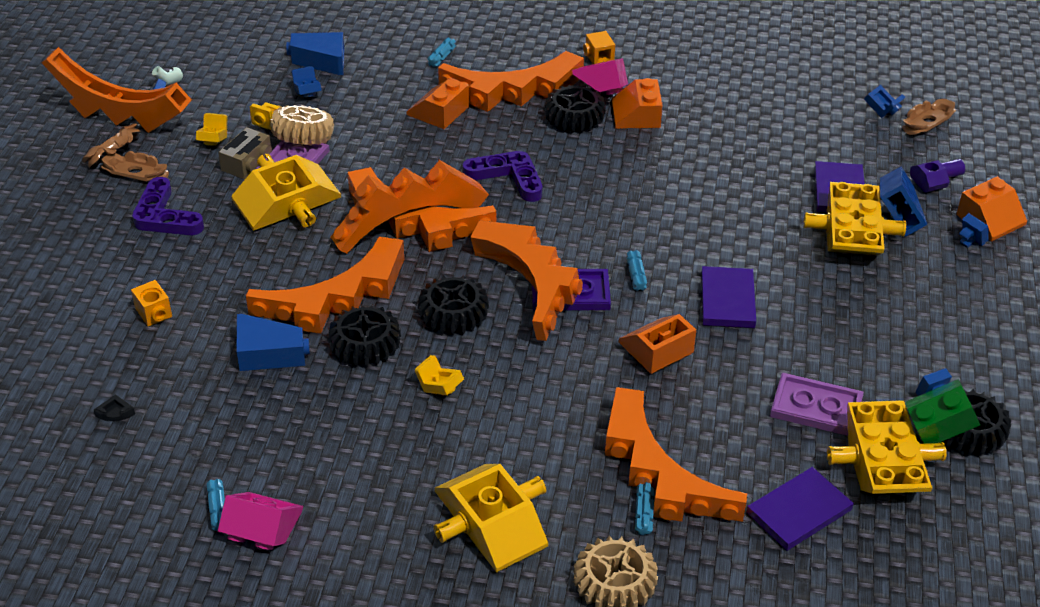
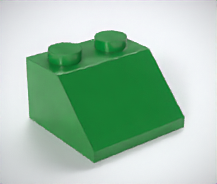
(942, 413)

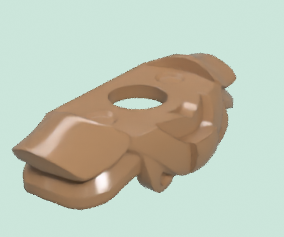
(940, 111)
(124, 136)
(146, 163)

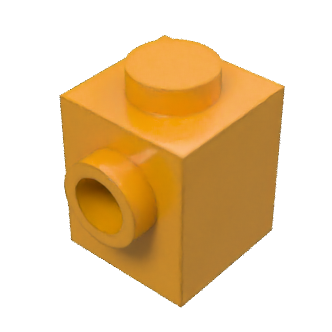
(599, 47)

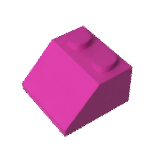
(604, 76)
(258, 519)

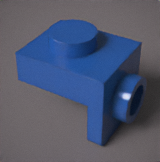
(305, 81)
(883, 102)

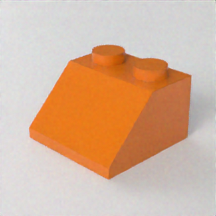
(442, 103)
(638, 105)
(994, 205)

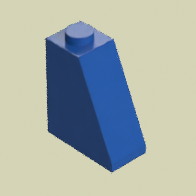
(318, 50)
(901, 200)
(269, 344)

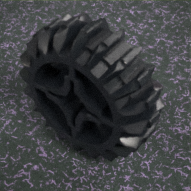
(575, 108)
(453, 304)
(348, 337)
(993, 427)

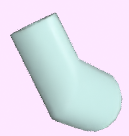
(170, 77)

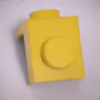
(262, 115)
(213, 129)
(437, 379)

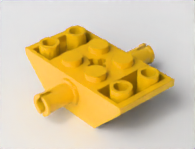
(283, 191)
(854, 220)
(885, 449)
(493, 514)

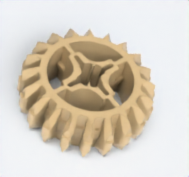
(302, 125)
(622, 571)

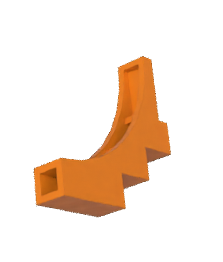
(516, 86)
(119, 103)
(407, 192)
(434, 224)
(539, 264)
(312, 304)
(675, 487)

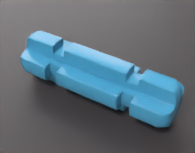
(441, 52)
(636, 270)
(216, 501)
(644, 509)

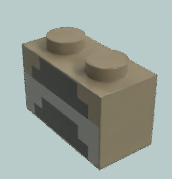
(241, 153)

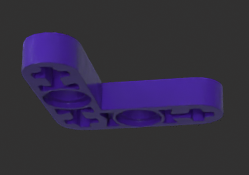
(512, 163)
(184, 221)

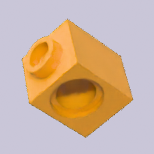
(151, 303)

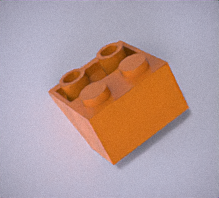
(661, 342)

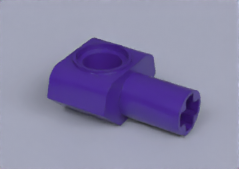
(936, 175)

